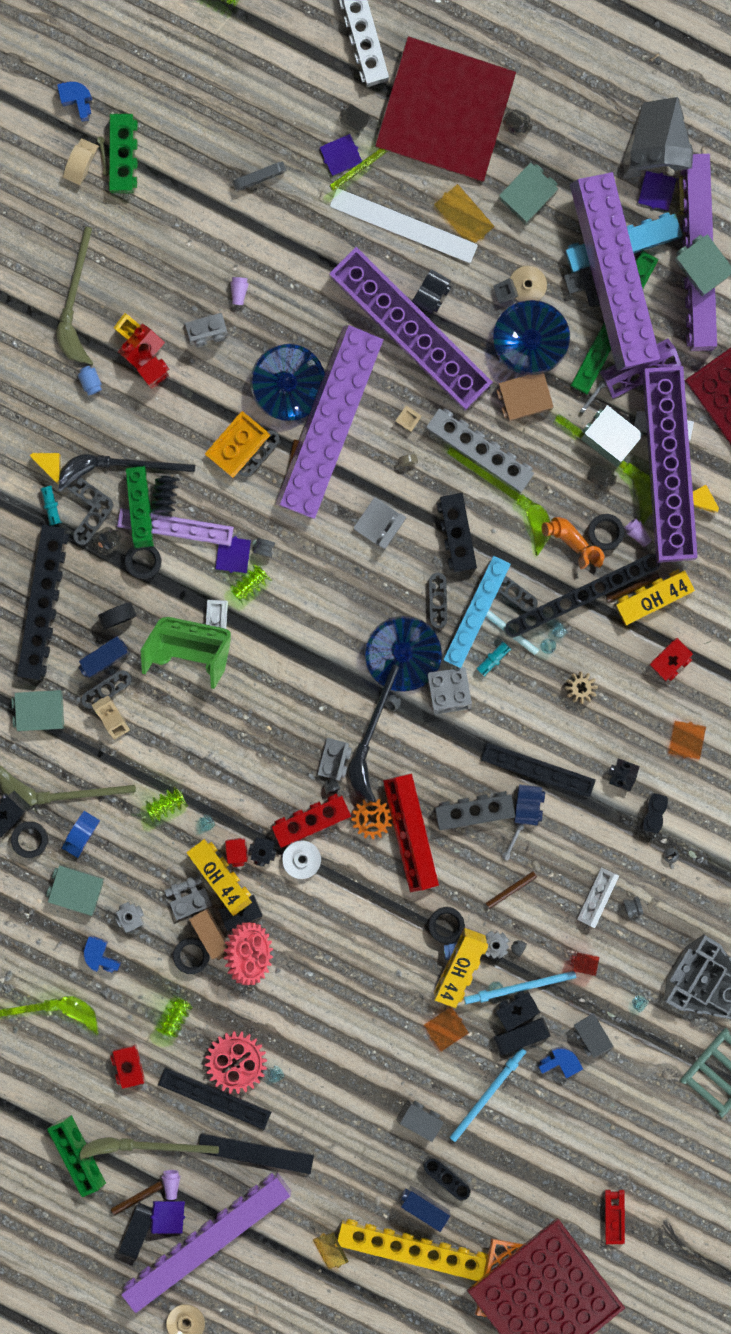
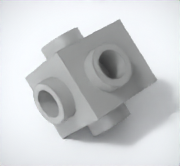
(129, 924)
(492, 937)

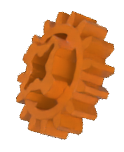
(363, 828)

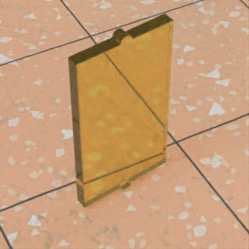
(464, 215)

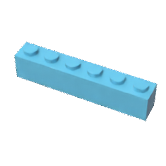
(642, 237)
(477, 611)

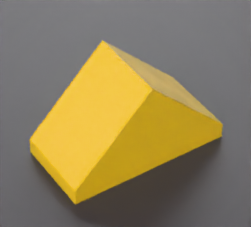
(126, 326)
(49, 463)
(704, 500)

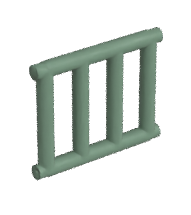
(700, 1064)

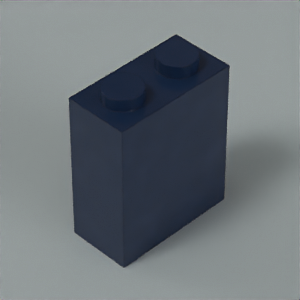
(103, 657)
(424, 1208)

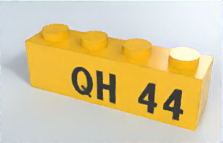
(655, 597)
(218, 876)
(460, 968)

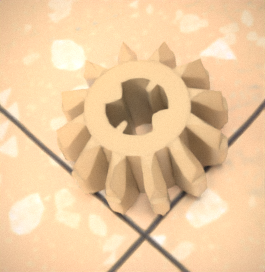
(587, 684)

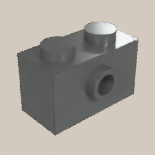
(593, 1036)
(420, 1120)

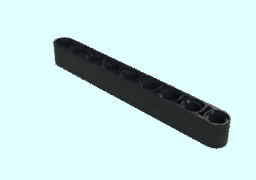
(572, 596)

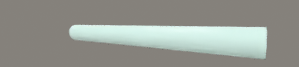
(520, 639)

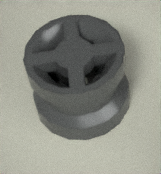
(264, 547)
(633, 907)

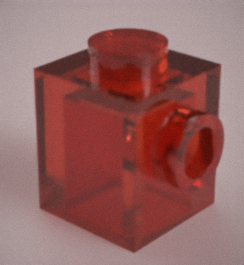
(584, 963)

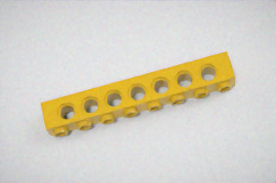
(403, 1255)

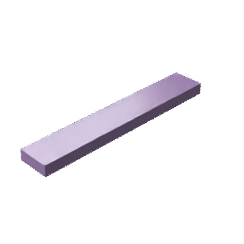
(183, 528)

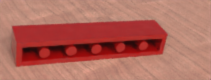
(411, 833)

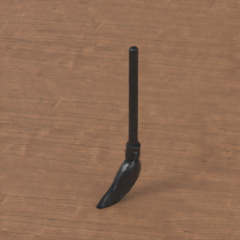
(86, 463)
(358, 767)

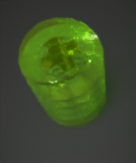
(249, 583)
(165, 804)
(174, 1017)

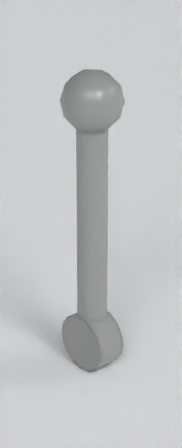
(602, 384)
(506, 855)

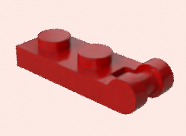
(615, 1217)

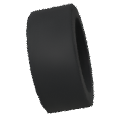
(605, 517)
(141, 575)
(117, 615)
(18, 849)
(432, 921)
(177, 960)

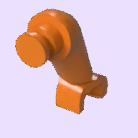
(563, 529)

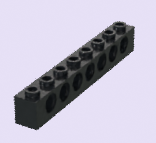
(25, 668)

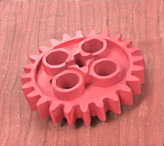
(248, 953)
(246, 1076)

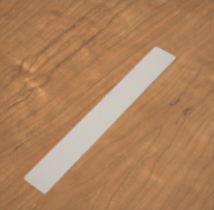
(403, 225)

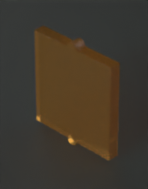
(687, 740)
(446, 1028)

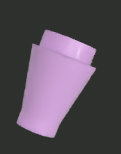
(238, 290)
(637, 531)
(171, 1183)

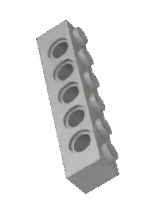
(517, 482)

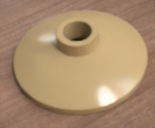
(538, 281)
(185, 1311)

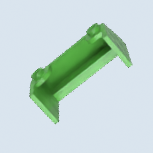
(187, 641)

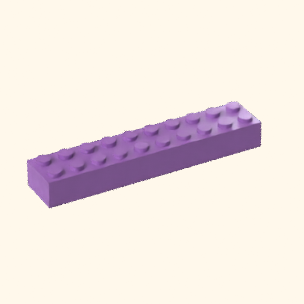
(698, 222)
(614, 271)
(410, 328)
(329, 421)
(669, 464)
(205, 1243)

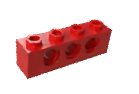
(285, 837)

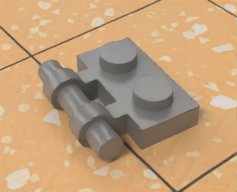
(190, 903)

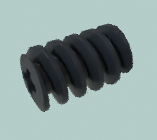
(164, 495)

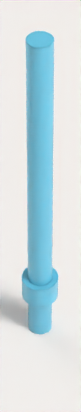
(484, 996)
(511, 1065)

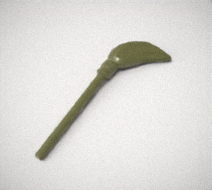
(65, 332)
(10, 784)
(111, 1145)

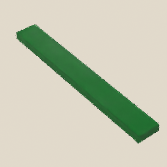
(601, 346)

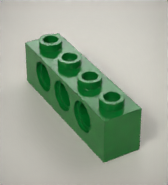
(118, 123)
(139, 507)
(69, 1145)

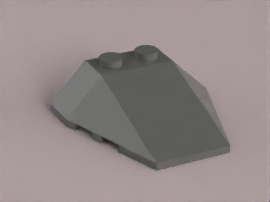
(658, 139)
(701, 979)

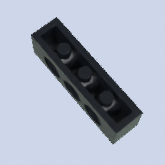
(456, 502)

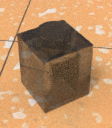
(354, 119)

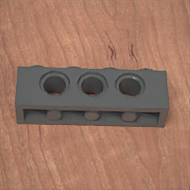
(505, 811)

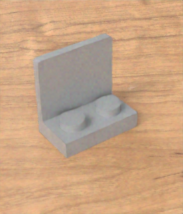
(206, 329)
(379, 523)
(449, 690)
(334, 758)

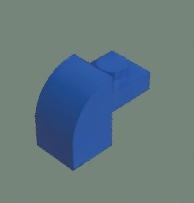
(78, 94)
(80, 834)
(95, 957)
(565, 1058)

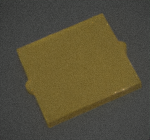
(680, 196)
(330, 1250)

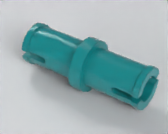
(50, 505)
(493, 658)

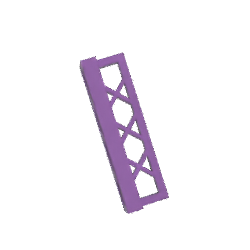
(612, 376)

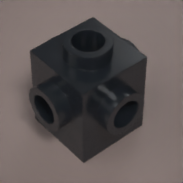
(623, 774)
(267, 845)

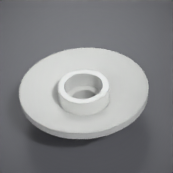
(297, 869)

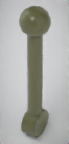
(100, 140)

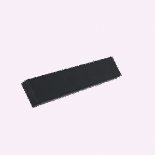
(538, 770)
(214, 1098)
(259, 1153)

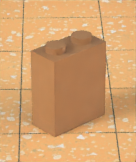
(524, 396)
(209, 934)

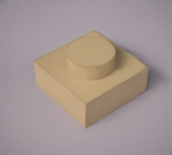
(408, 418)

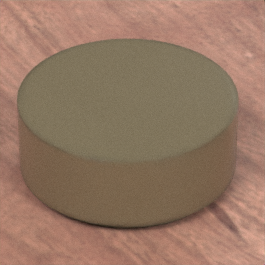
(408, 460)

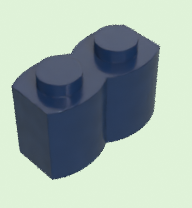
(528, 805)

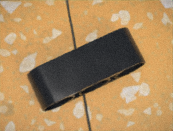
(521, 1036)
(451, 1186)
(136, 1232)

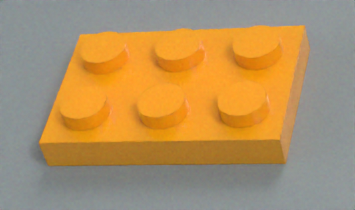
(237, 444)

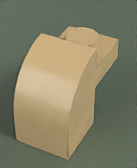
(79, 161)
(111, 717)

